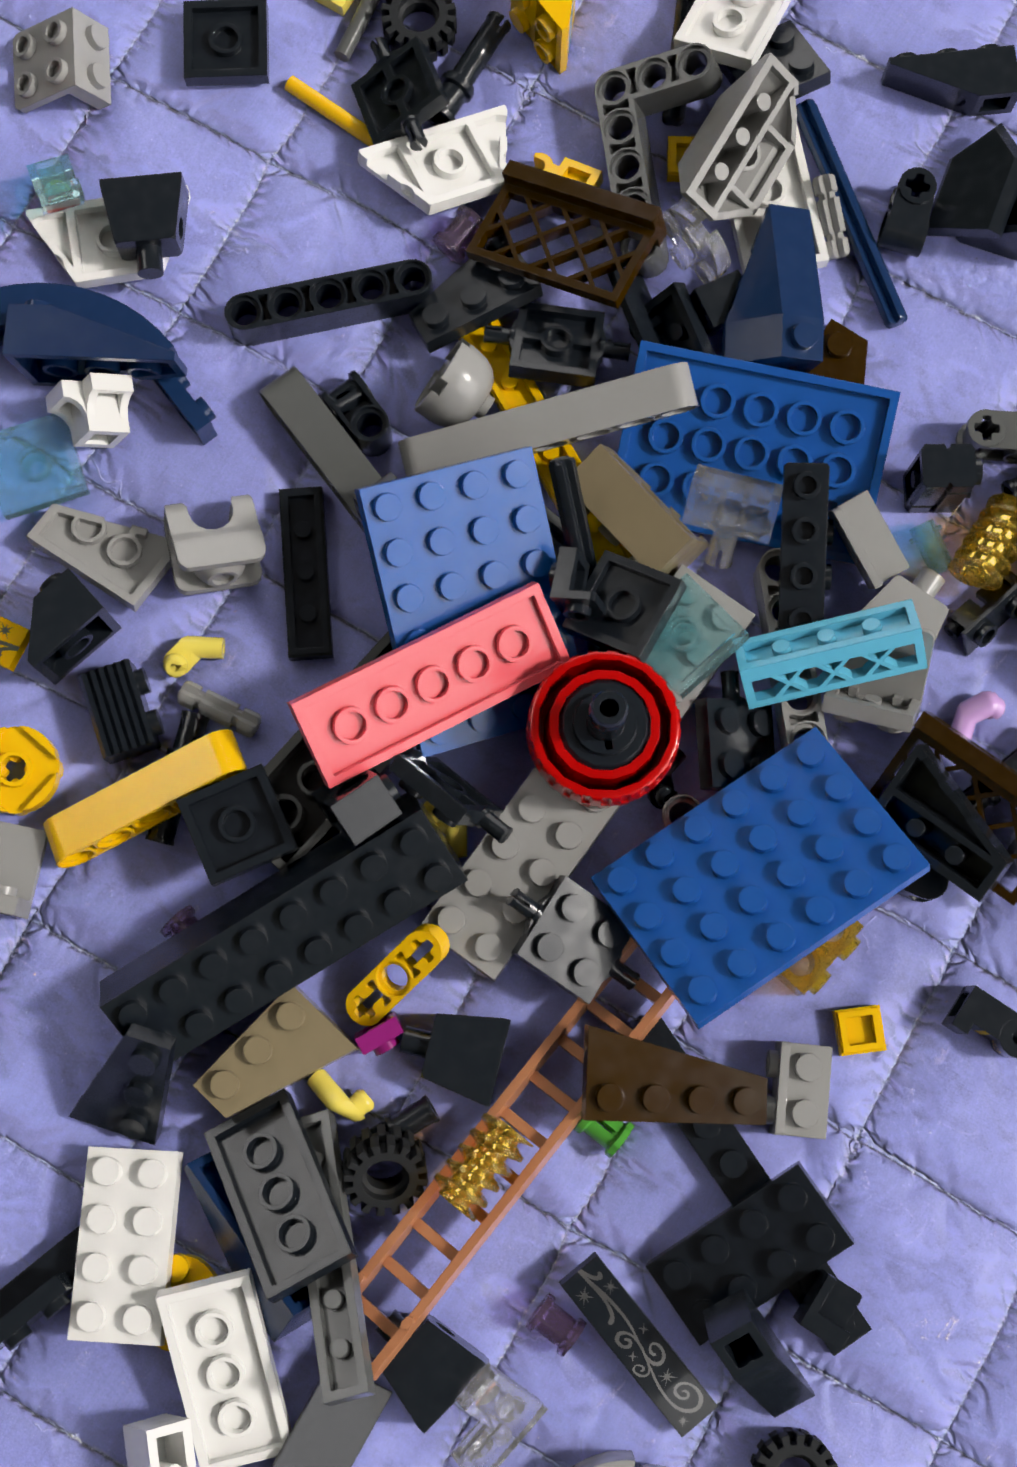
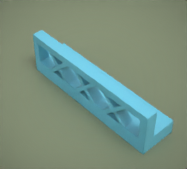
(828, 647)

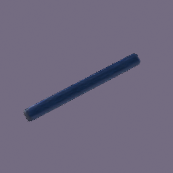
(856, 226)

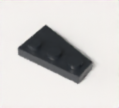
(131, 1086)

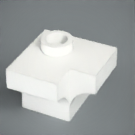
(93, 408)

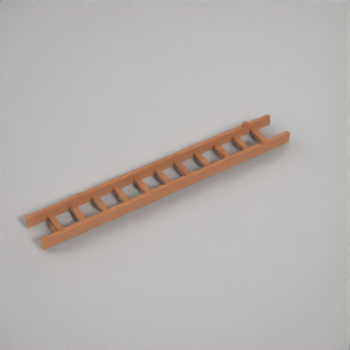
(519, 1183)

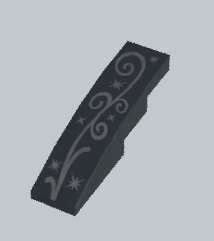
(638, 1344)

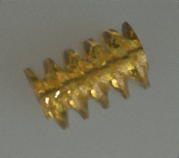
(989, 545)
(480, 1165)

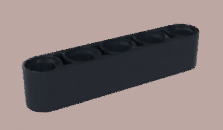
(310, 293)

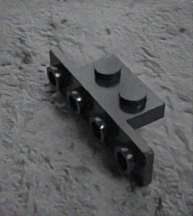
(666, 318)
(804, 544)
(38, 1292)

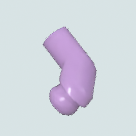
(975, 709)

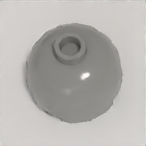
(458, 388)

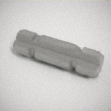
(831, 216)
(219, 709)

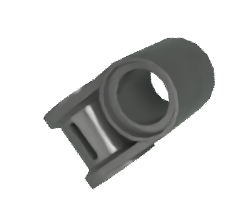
(1000, 435)

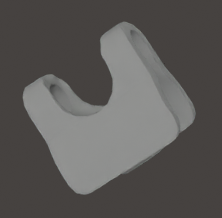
(218, 557)

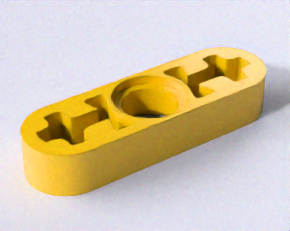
(402, 957)

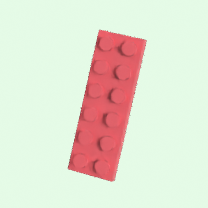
(429, 684)

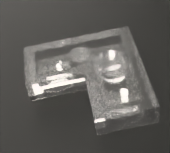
(504, 1416)

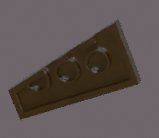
(656, 1084)

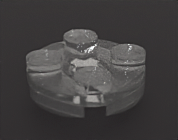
(693, 244)

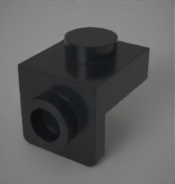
(568, 586)

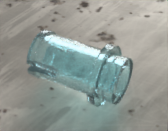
(931, 546)

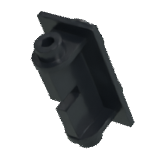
(978, 624)

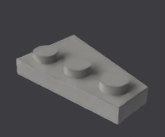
(110, 556)

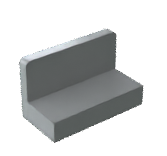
(868, 539)

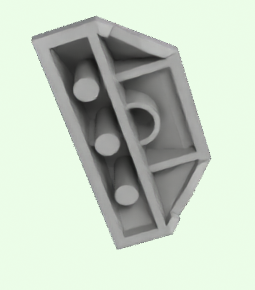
(742, 143)

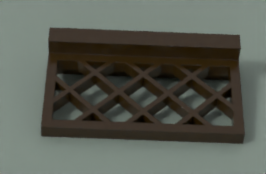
(587, 207)
(965, 756)

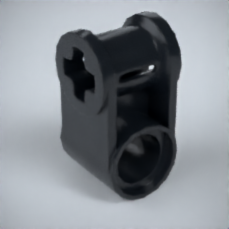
(907, 216)
(357, 409)

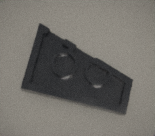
(471, 299)

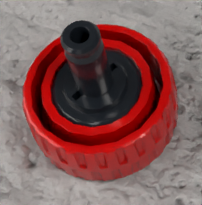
(603, 729)

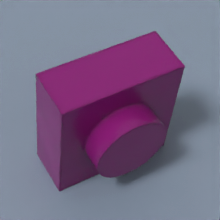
(380, 1036)

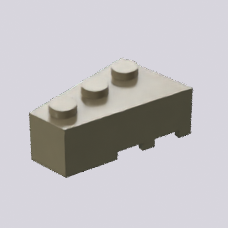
(635, 514)
(275, 1051)

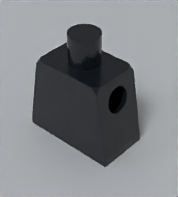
(147, 218)
(460, 1053)
(431, 1369)

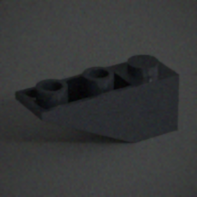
(962, 80)
(755, 1354)

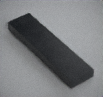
(306, 573)

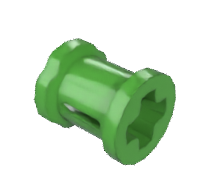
(609, 1141)

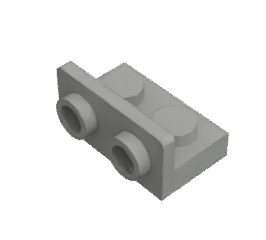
(799, 1089)

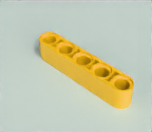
(141, 799)

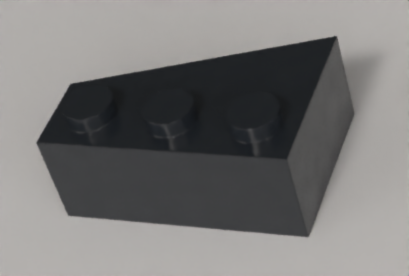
(945, 824)

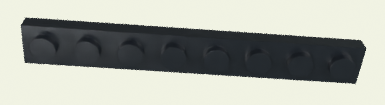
(739, 1174)

